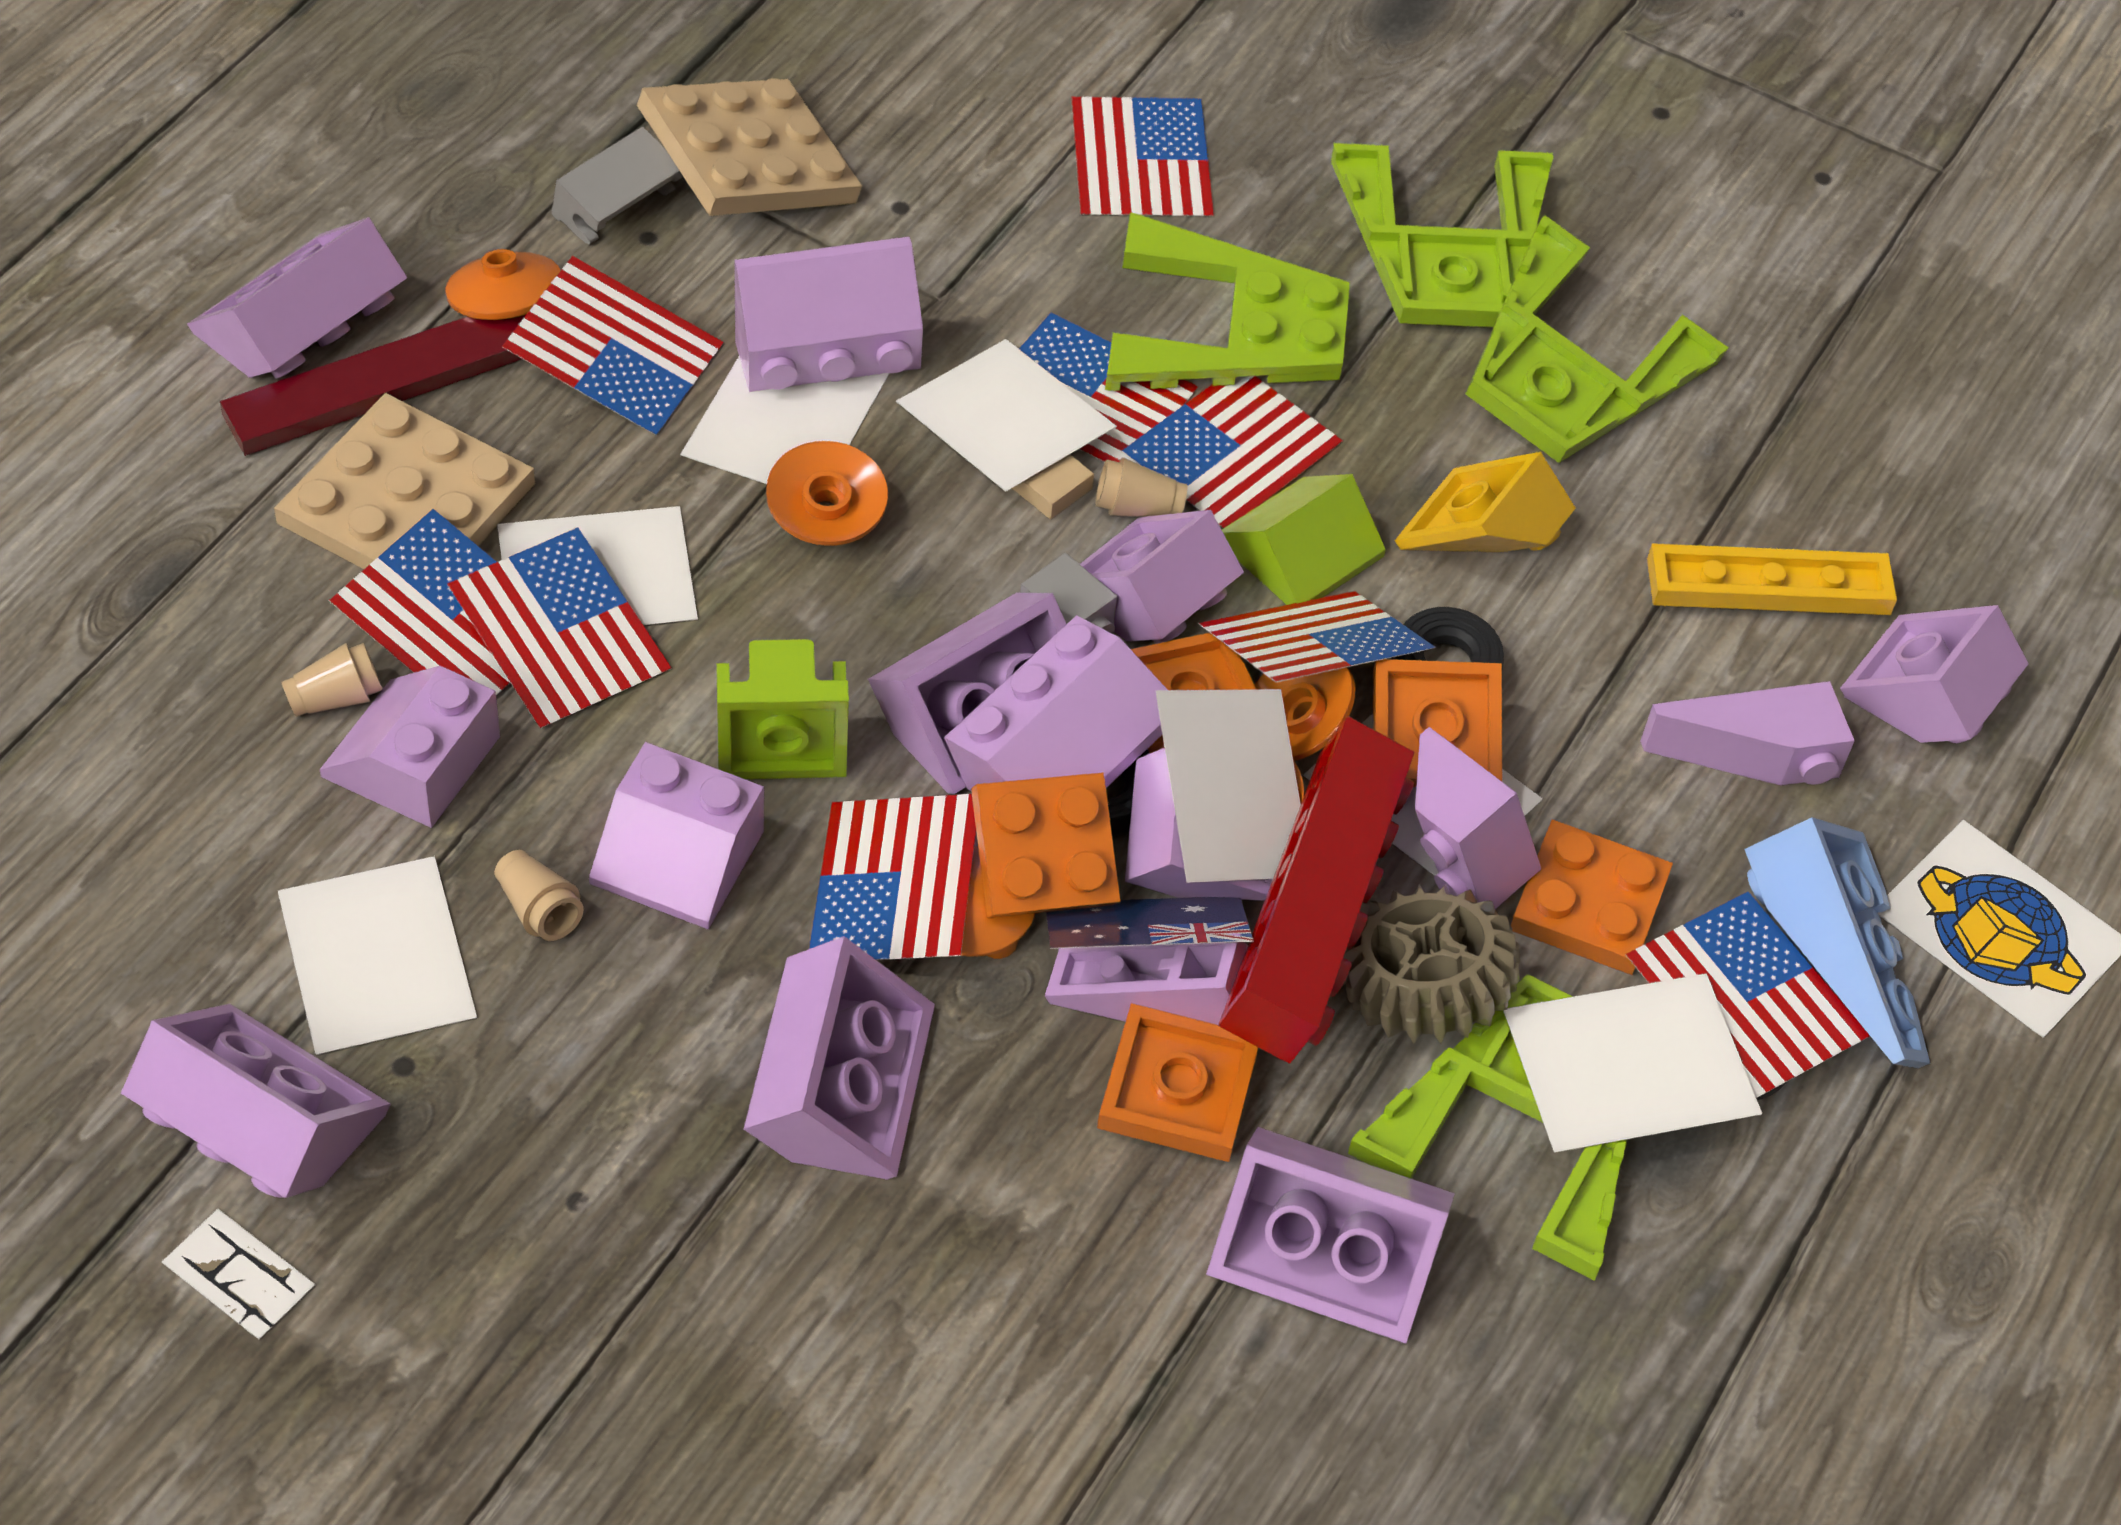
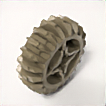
(1432, 964)

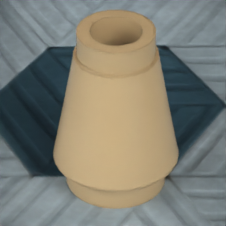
(1138, 491)
(333, 682)
(541, 898)

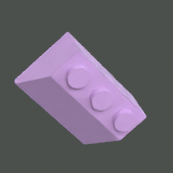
(302, 300)
(827, 314)
(954, 674)
(1064, 712)
(840, 1062)
(251, 1098)
(1330, 1234)

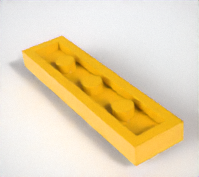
(1771, 579)

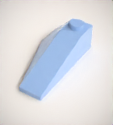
(1828, 901)

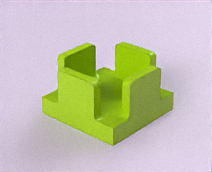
(783, 716)

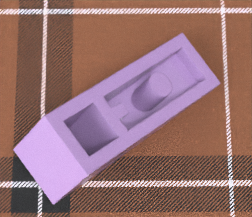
(1759, 734)
(1167, 978)

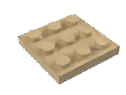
(748, 146)
(394, 473)

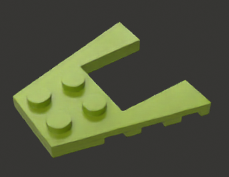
(1444, 271)
(1281, 319)
(1552, 386)
(1491, 1063)

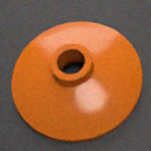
(500, 284)
(830, 474)
(1313, 707)

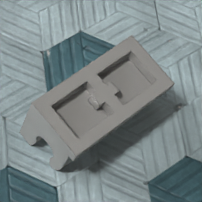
(613, 183)

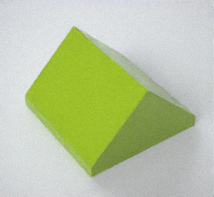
(1307, 538)

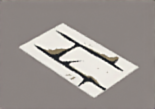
(238, 1273)

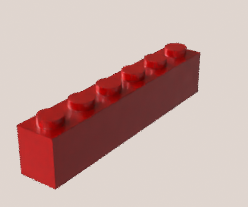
(1319, 893)

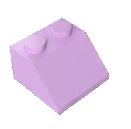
(1164, 572)
(1939, 673)
(417, 743)
(1471, 824)
(678, 835)
(1155, 846)

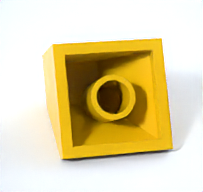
(1492, 508)

